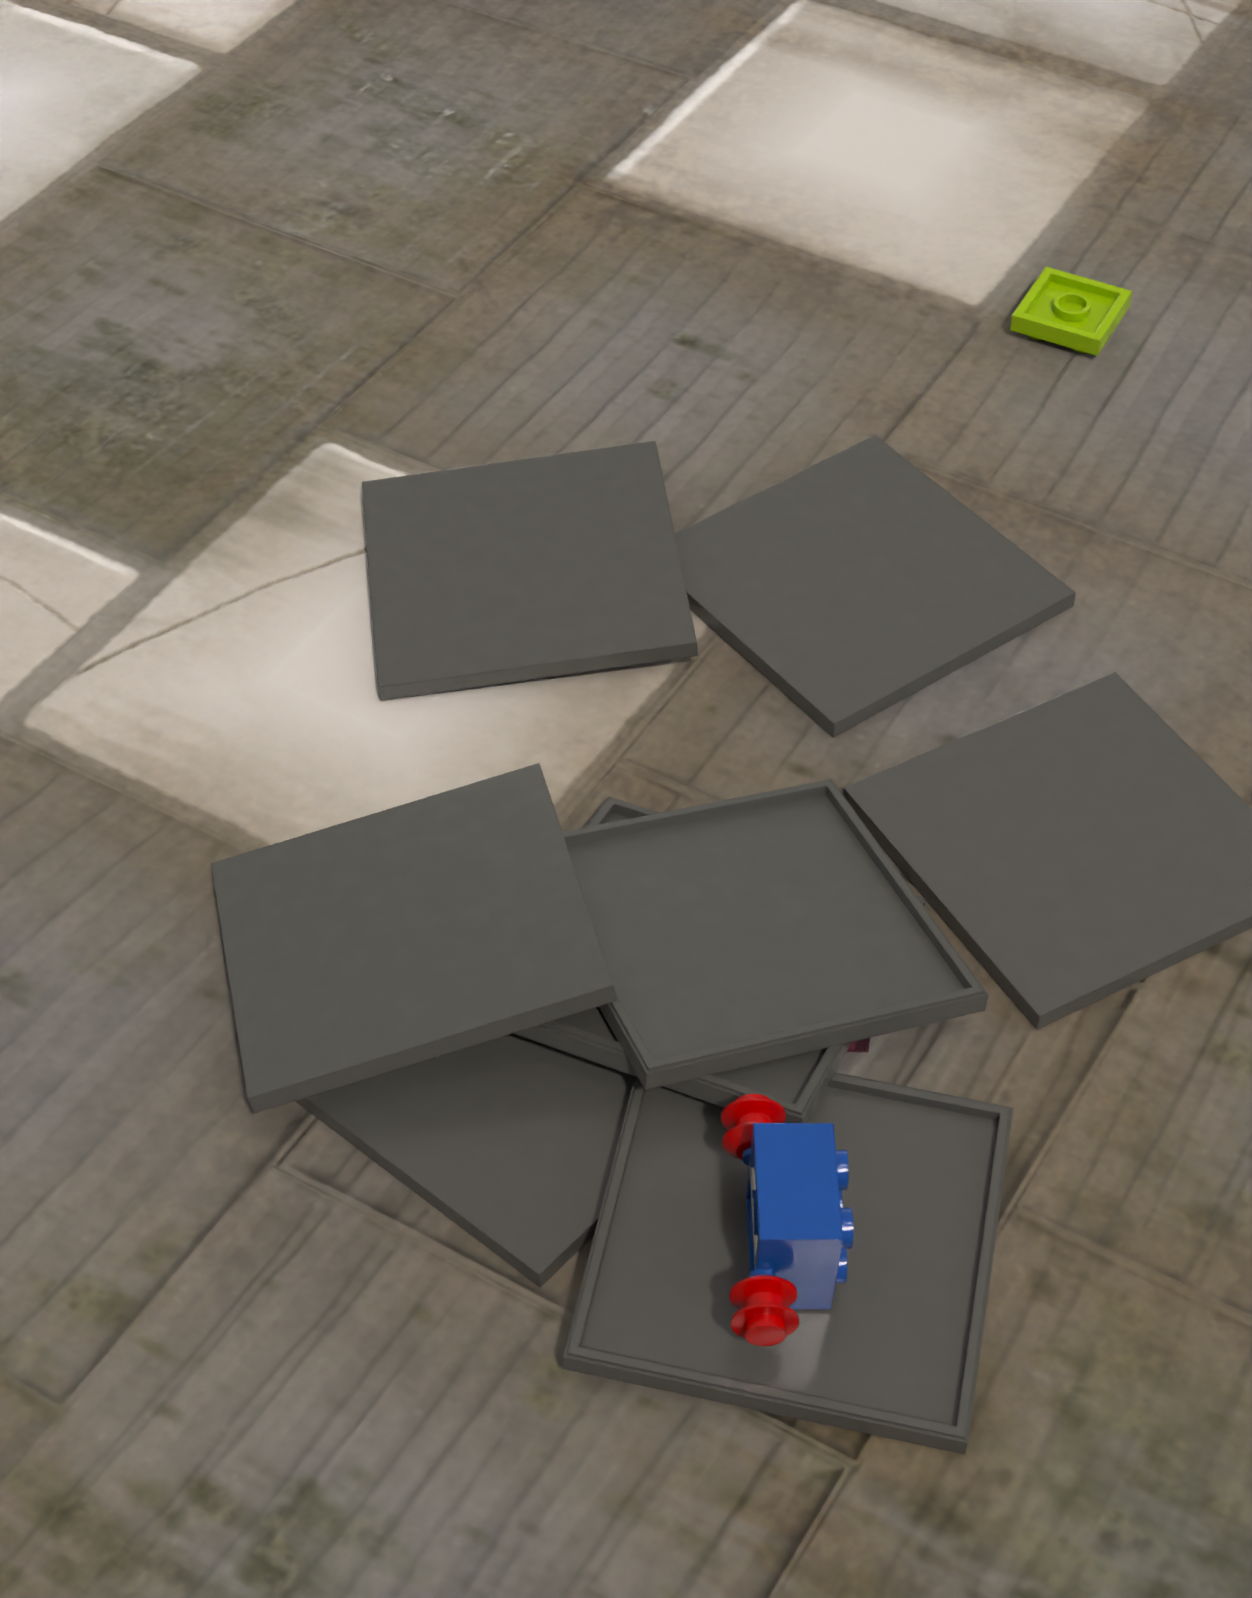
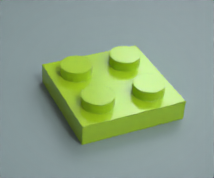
(1071, 311)

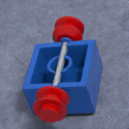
(792, 1215)

